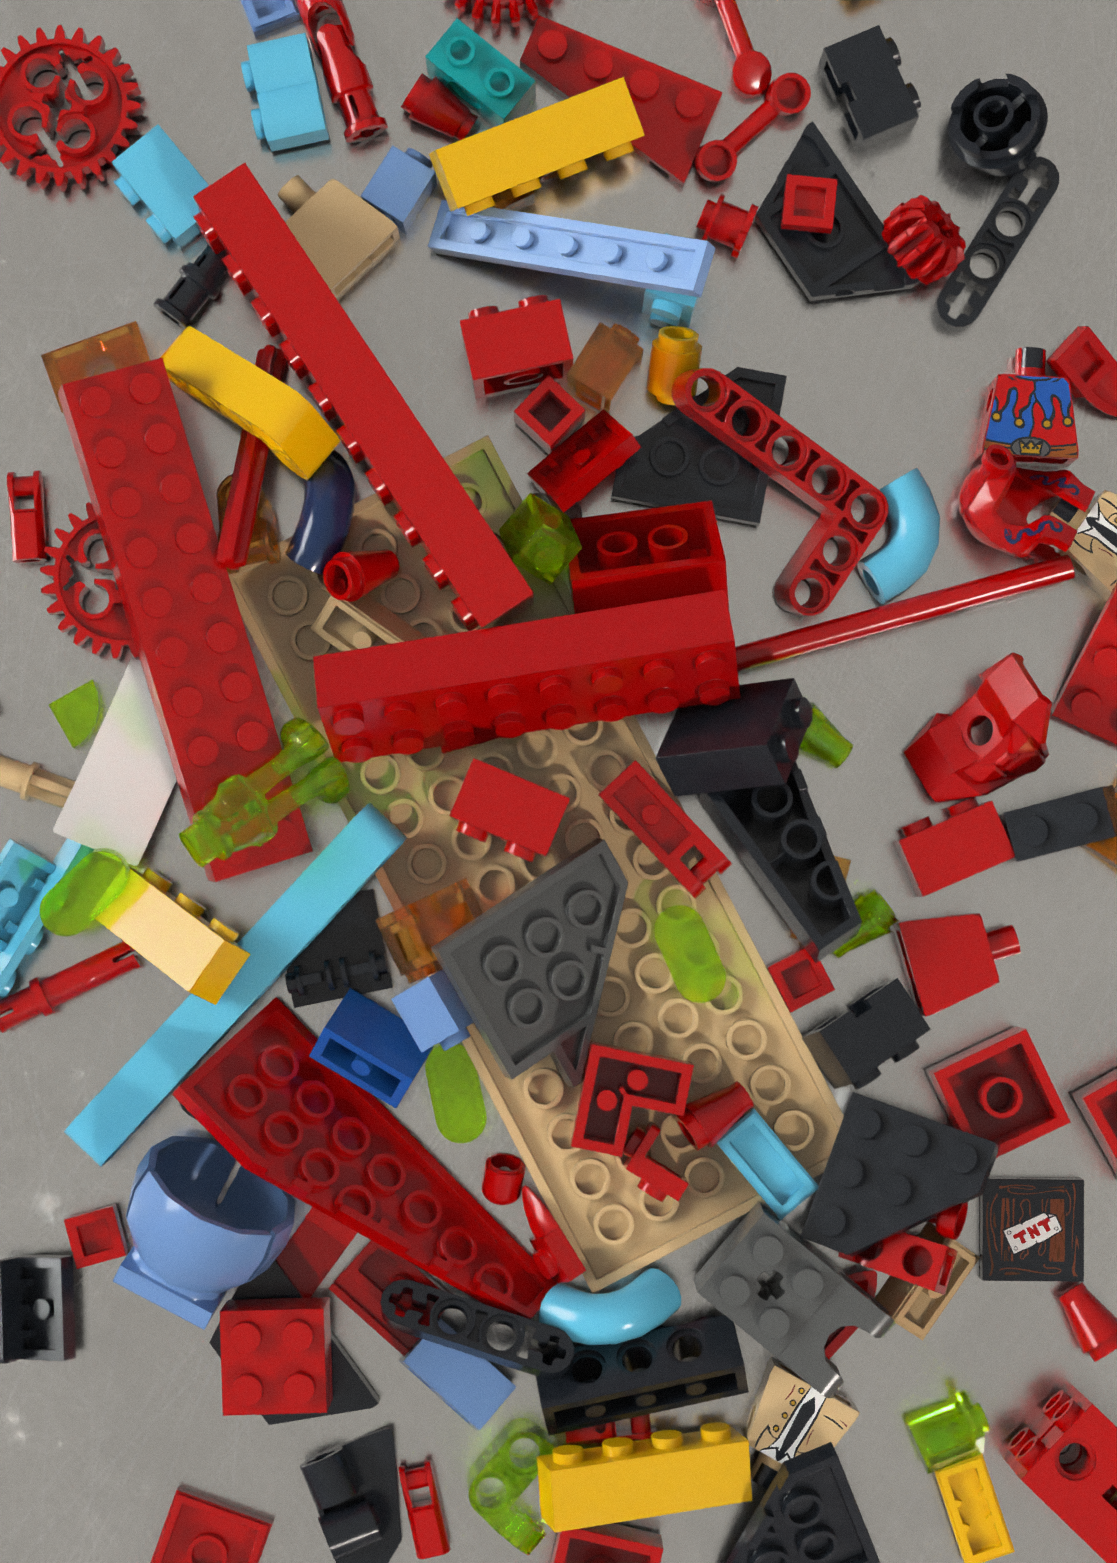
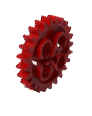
(104, 117)
(106, 627)

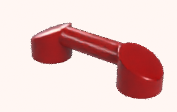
(751, 69)
(783, 98)

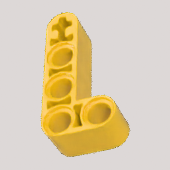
(251, 400)

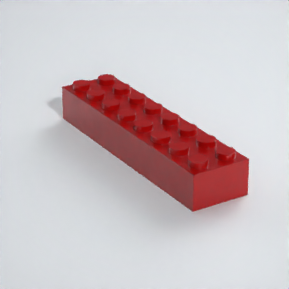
(527, 677)

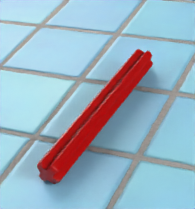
(247, 480)

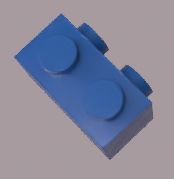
(375, 1046)

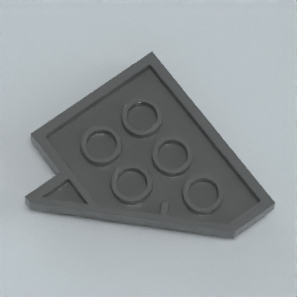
(540, 963)

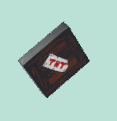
(1032, 1229)

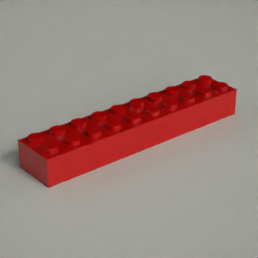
(359, 393)
(177, 594)

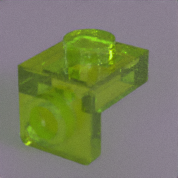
(949, 1433)

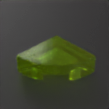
(78, 712)

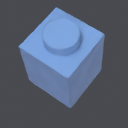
(401, 186)
(434, 1012)

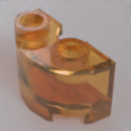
(424, 923)

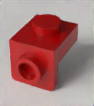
(655, 1177)

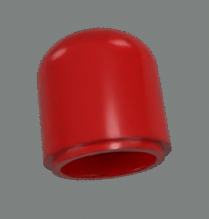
(503, 1186)

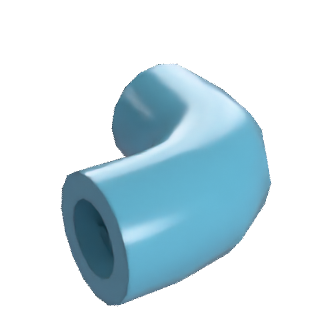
(911, 539)
(612, 1315)

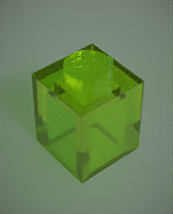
(540, 538)

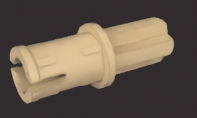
(34, 782)

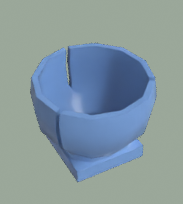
(187, 1243)

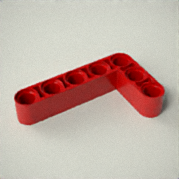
(796, 476)

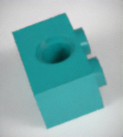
(480, 75)

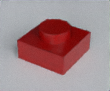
(809, 203)
(800, 979)
(96, 1236)

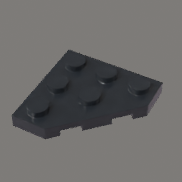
(689, 465)
(892, 1175)
(807, 1516)

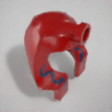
(1000, 496)

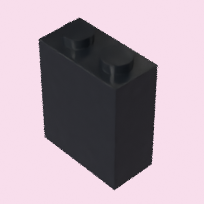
(736, 742)

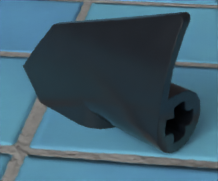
(357, 1498)

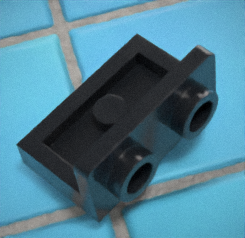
(37, 1308)

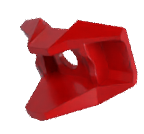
(956, 766)

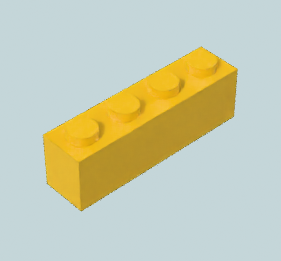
(536, 145)
(644, 1477)

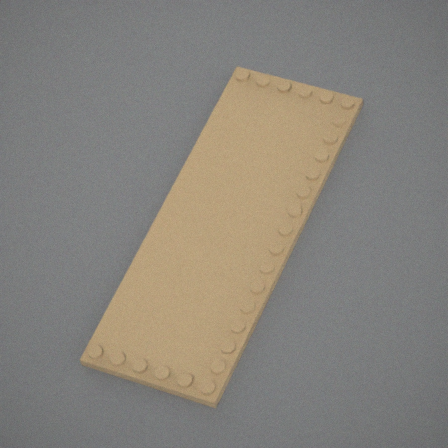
(733, 1038)

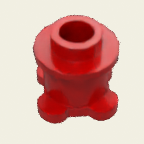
(726, 223)

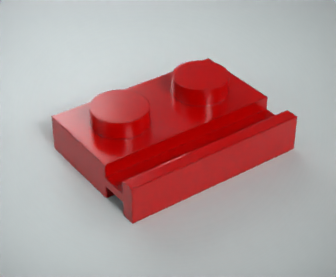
(366, 1279)

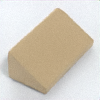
(361, 624)
(919, 1307)

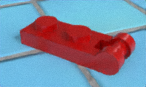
(663, 827)

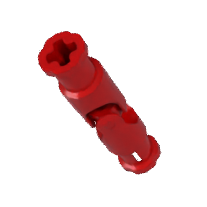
(342, 69)

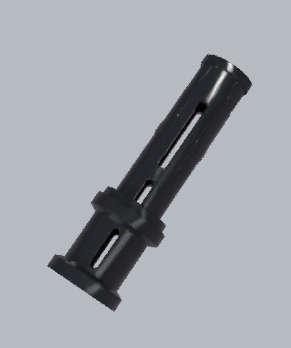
(193, 288)

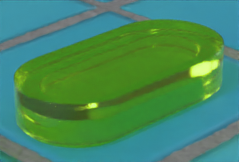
(84, 892)
(689, 953)
(456, 1094)

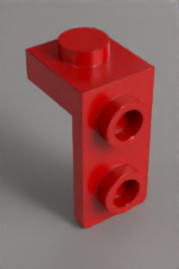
(314, 1250)

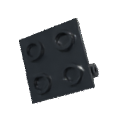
(342, 957)

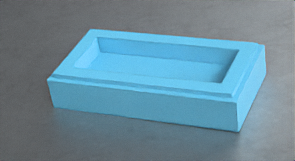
(767, 1164)

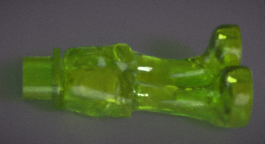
(241, 813)

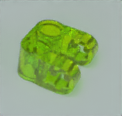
(516, 1475)

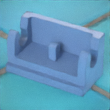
(460, 1380)

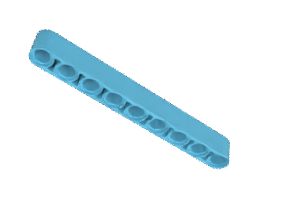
(273, 947)

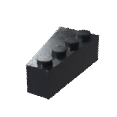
(790, 858)

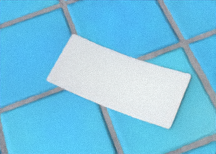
(123, 776)

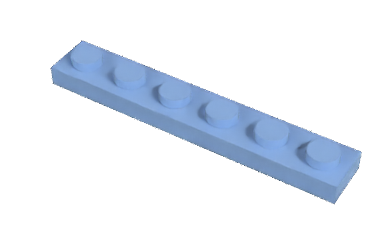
(574, 248)

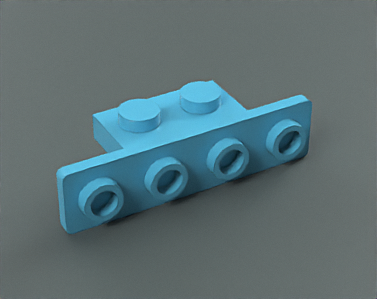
(23, 884)

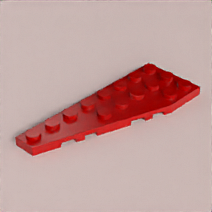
(352, 1160)

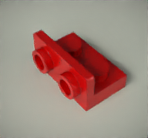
(584, 460)

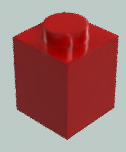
(549, 415)

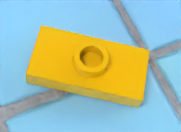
(974, 1510)

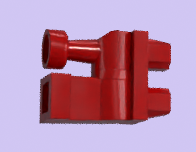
(916, 1258)

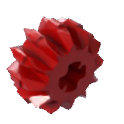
(923, 239)

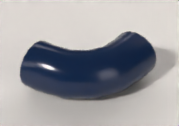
(324, 515)

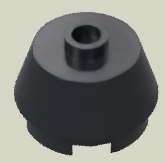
(998, 125)

